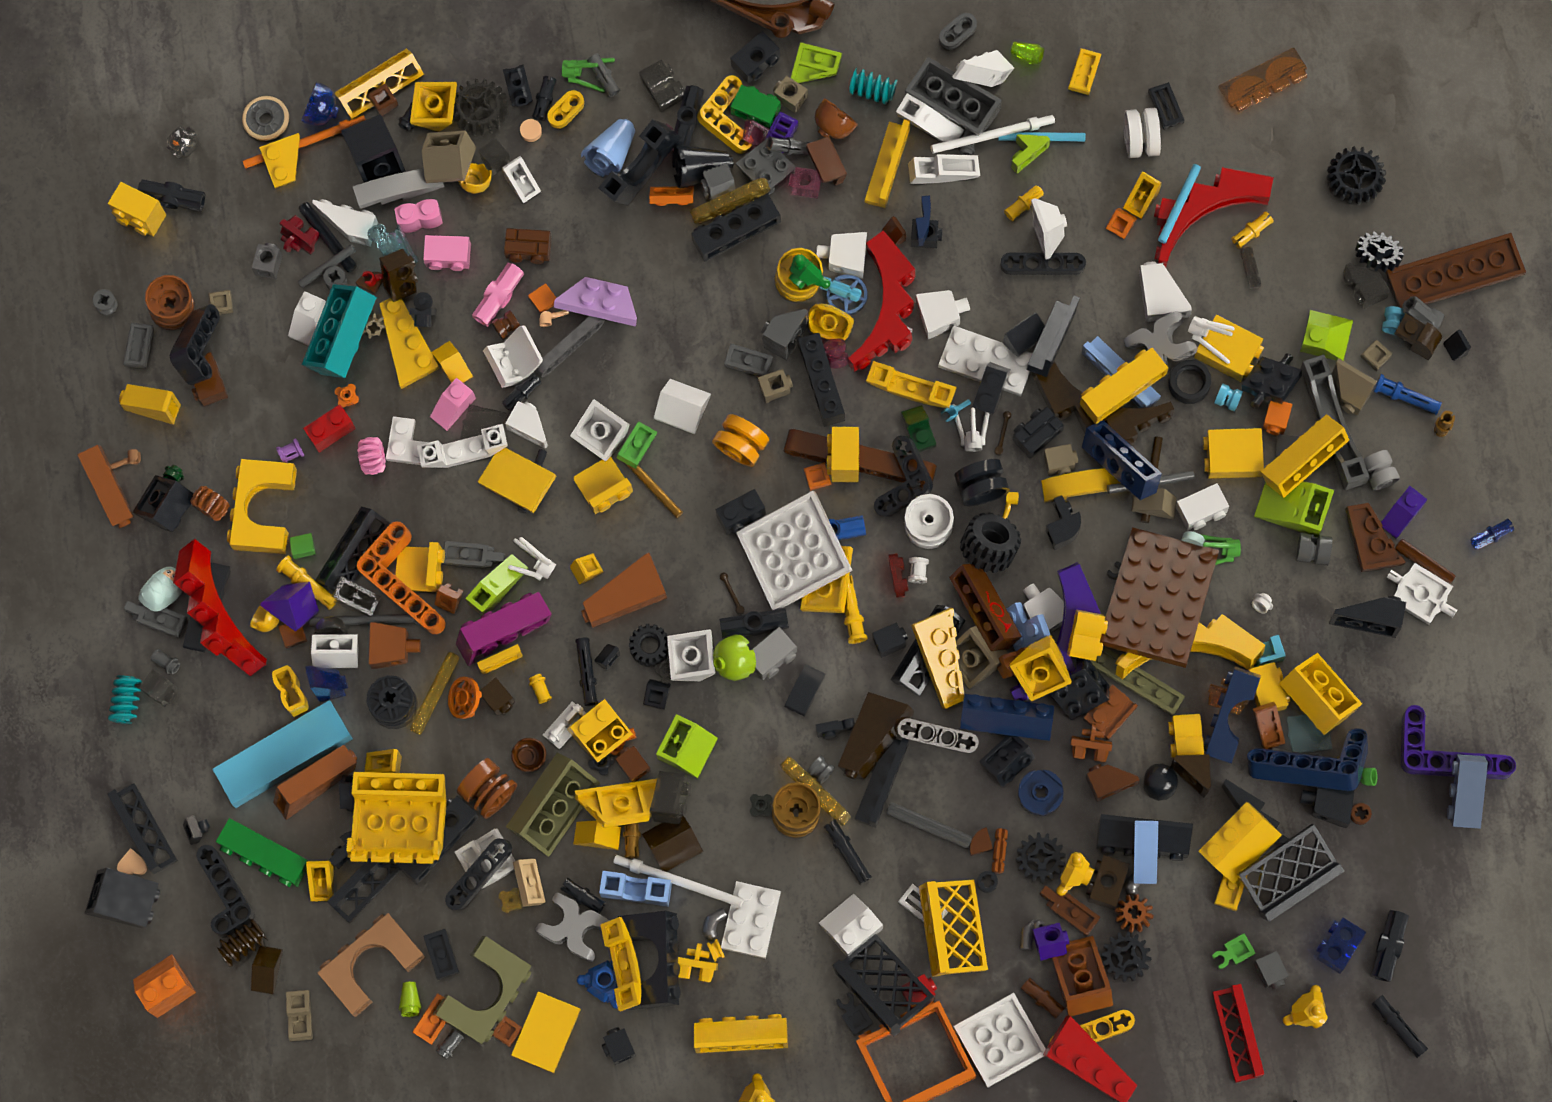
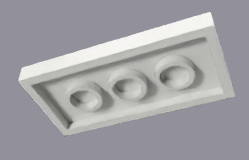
(970, 353)

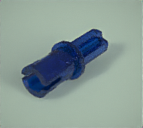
(1492, 534)

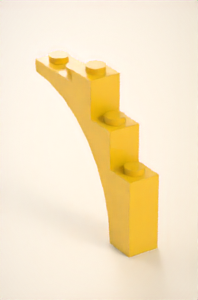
(1219, 638)

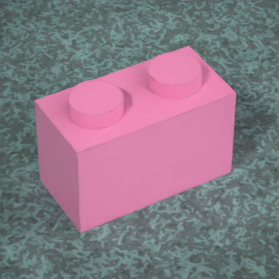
(447, 252)

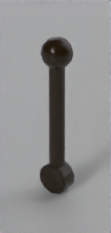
(999, 450)
(739, 608)

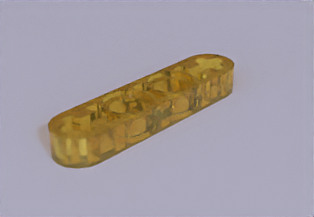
(730, 200)
(827, 802)

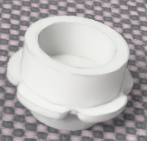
(1262, 603)

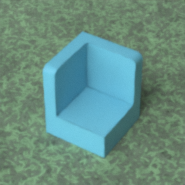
(1273, 651)

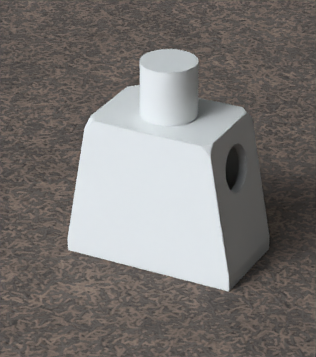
(845, 253)
(940, 311)
(1044, 603)

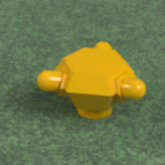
(1074, 873)
(1308, 1010)
(756, 1091)

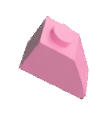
(452, 404)

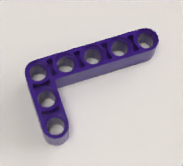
(1446, 758)

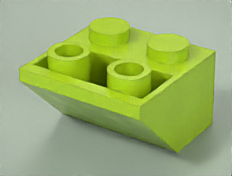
(686, 746)

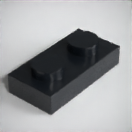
(441, 954)

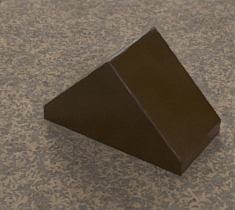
(265, 969)

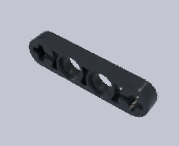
(1042, 268)
(480, 876)

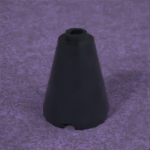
(693, 161)

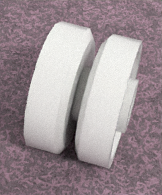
(1142, 133)
(929, 508)

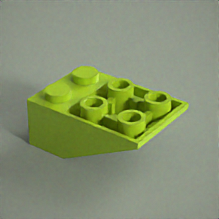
(1300, 510)

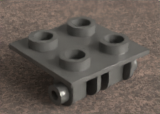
(766, 164)

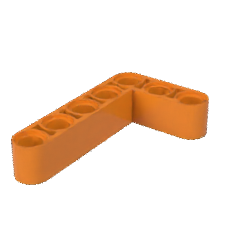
(394, 586)

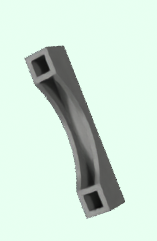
(1325, 401)

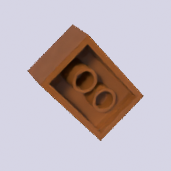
(1082, 977)

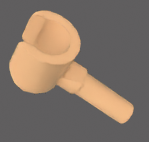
(546, 317)

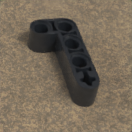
(188, 349)
(222, 887)

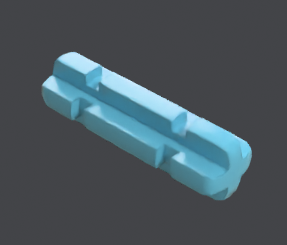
(843, 290)

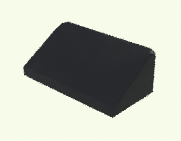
(1024, 335)

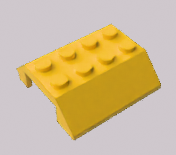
(397, 817)

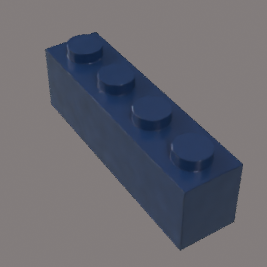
(1007, 717)

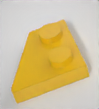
(282, 159)

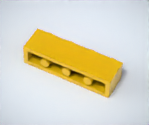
(1123, 385)
(1305, 455)

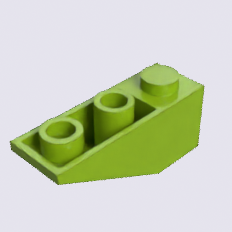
(495, 586)

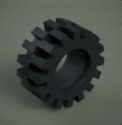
(649, 658)

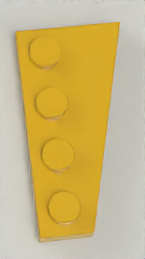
(408, 348)

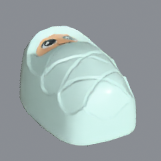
(160, 590)

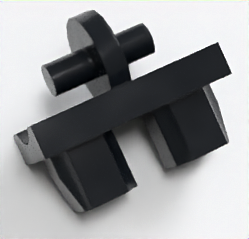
(517, 86)
(423, 310)

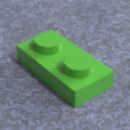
(636, 445)

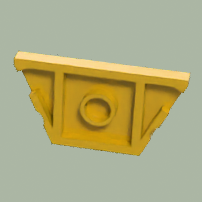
(619, 803)

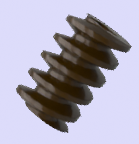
(241, 942)

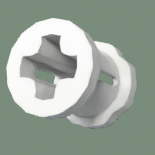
(918, 570)

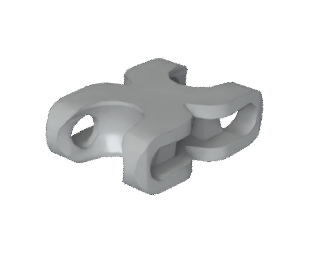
(1162, 340)
(572, 927)

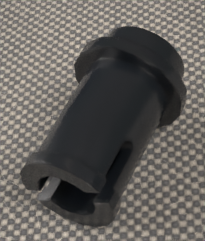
(404, 122)

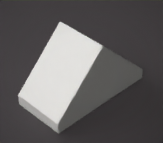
(520, 179)

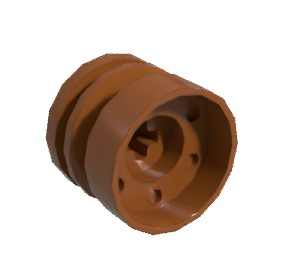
(169, 290)
(482, 784)

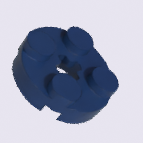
(1040, 779)

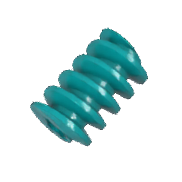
(872, 86)
(124, 699)

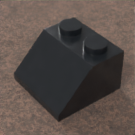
(164, 503)

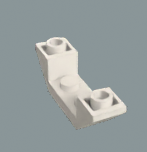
(463, 451)

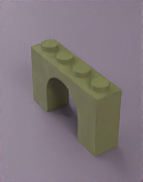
(510, 973)

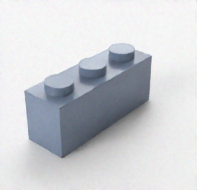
(1467, 791)

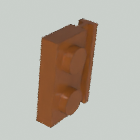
(1112, 713)

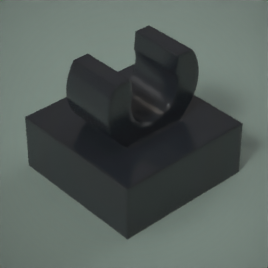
(195, 829)

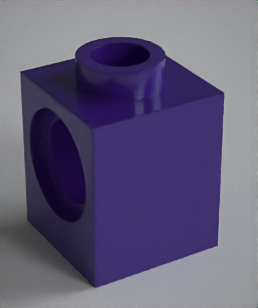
(1050, 941)

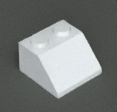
(851, 924)

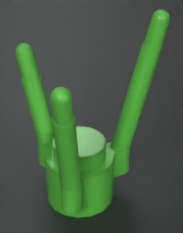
(573, 68)
(1228, 547)

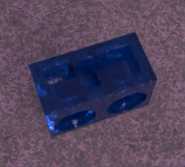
(1345, 947)

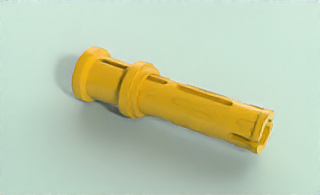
(300, 575)
(853, 619)

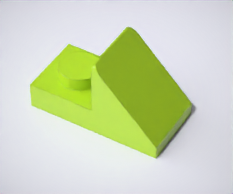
(1032, 146)

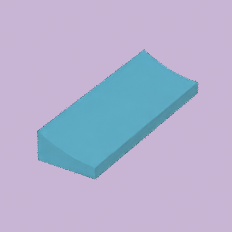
(282, 754)

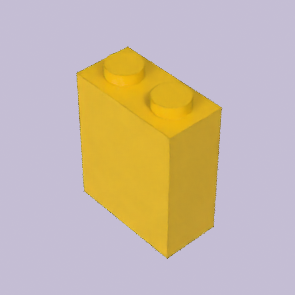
(1238, 348)
(1233, 453)

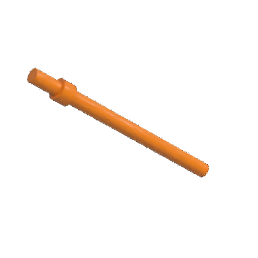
(311, 139)

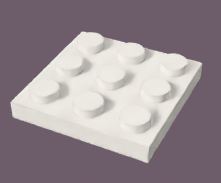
(1000, 1040)

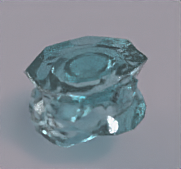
(391, 241)

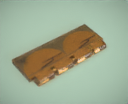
(1258, 80)

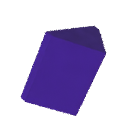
(292, 604)

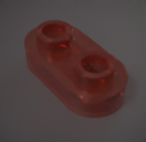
(896, 565)

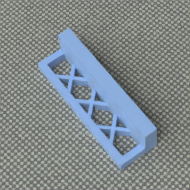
(1108, 361)

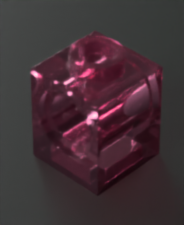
(810, 190)

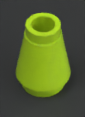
(409, 1000)

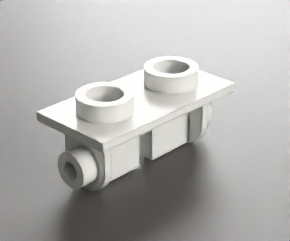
(558, 732)

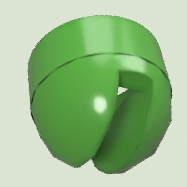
(1369, 777)

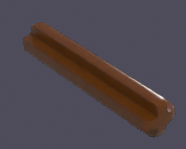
(1424, 561)

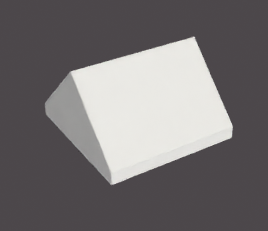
(681, 406)
(600, 430)
(691, 656)

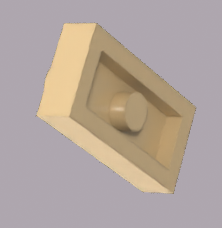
(529, 882)

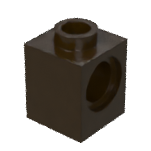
(497, 697)

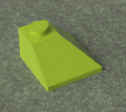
(1326, 335)

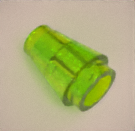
(1029, 52)

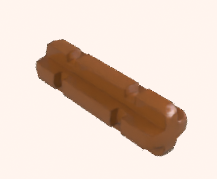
(999, 850)

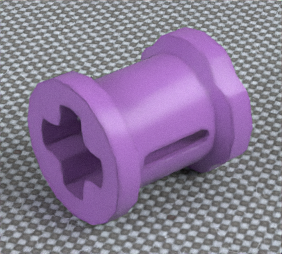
(290, 451)

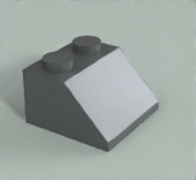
(783, 332)

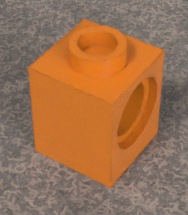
(1277, 417)

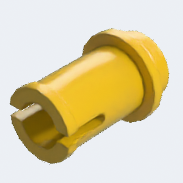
(540, 688)

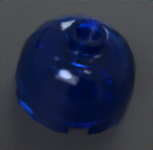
(320, 106)

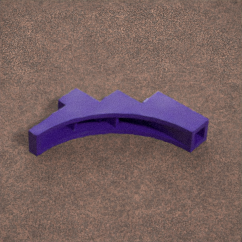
(1076, 596)

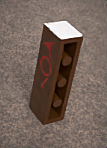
(985, 607)

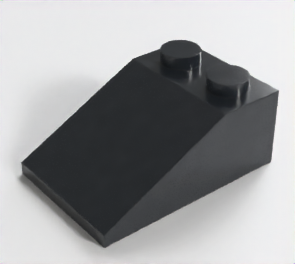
(1377, 616)

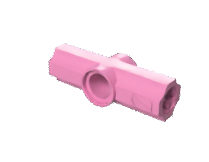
(498, 294)

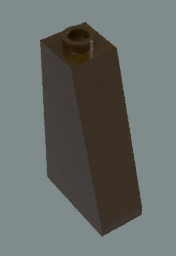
(872, 734)

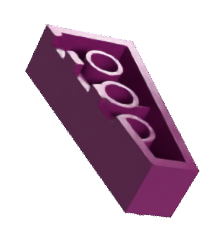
(502, 626)

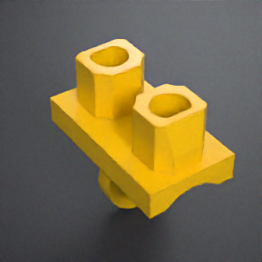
(706, 968)

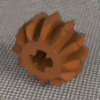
(210, 503)
(1127, 917)

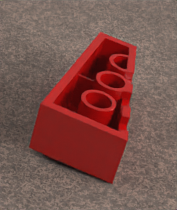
(1087, 1060)

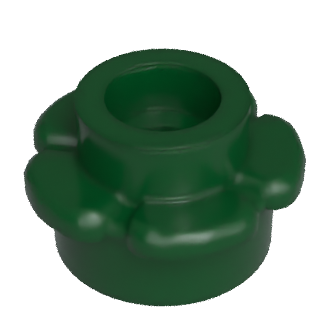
(174, 473)

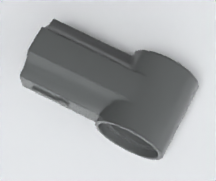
(1421, 312)

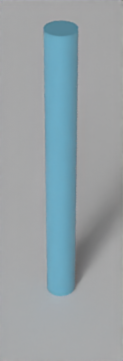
(1053, 136)
(1179, 203)

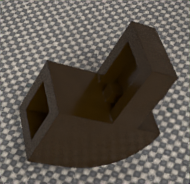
(1422, 336)

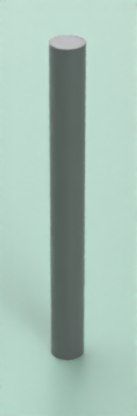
(1165, 479)

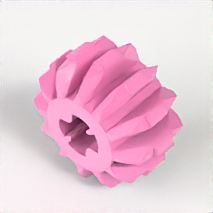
(371, 455)

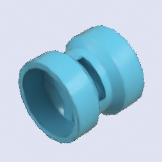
(1393, 318)
(1233, 399)

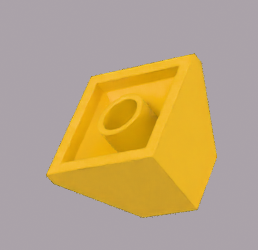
(1041, 668)

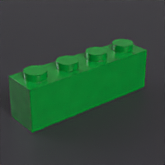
(262, 852)

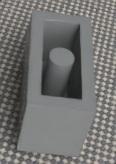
(773, 653)

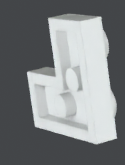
(401, 443)

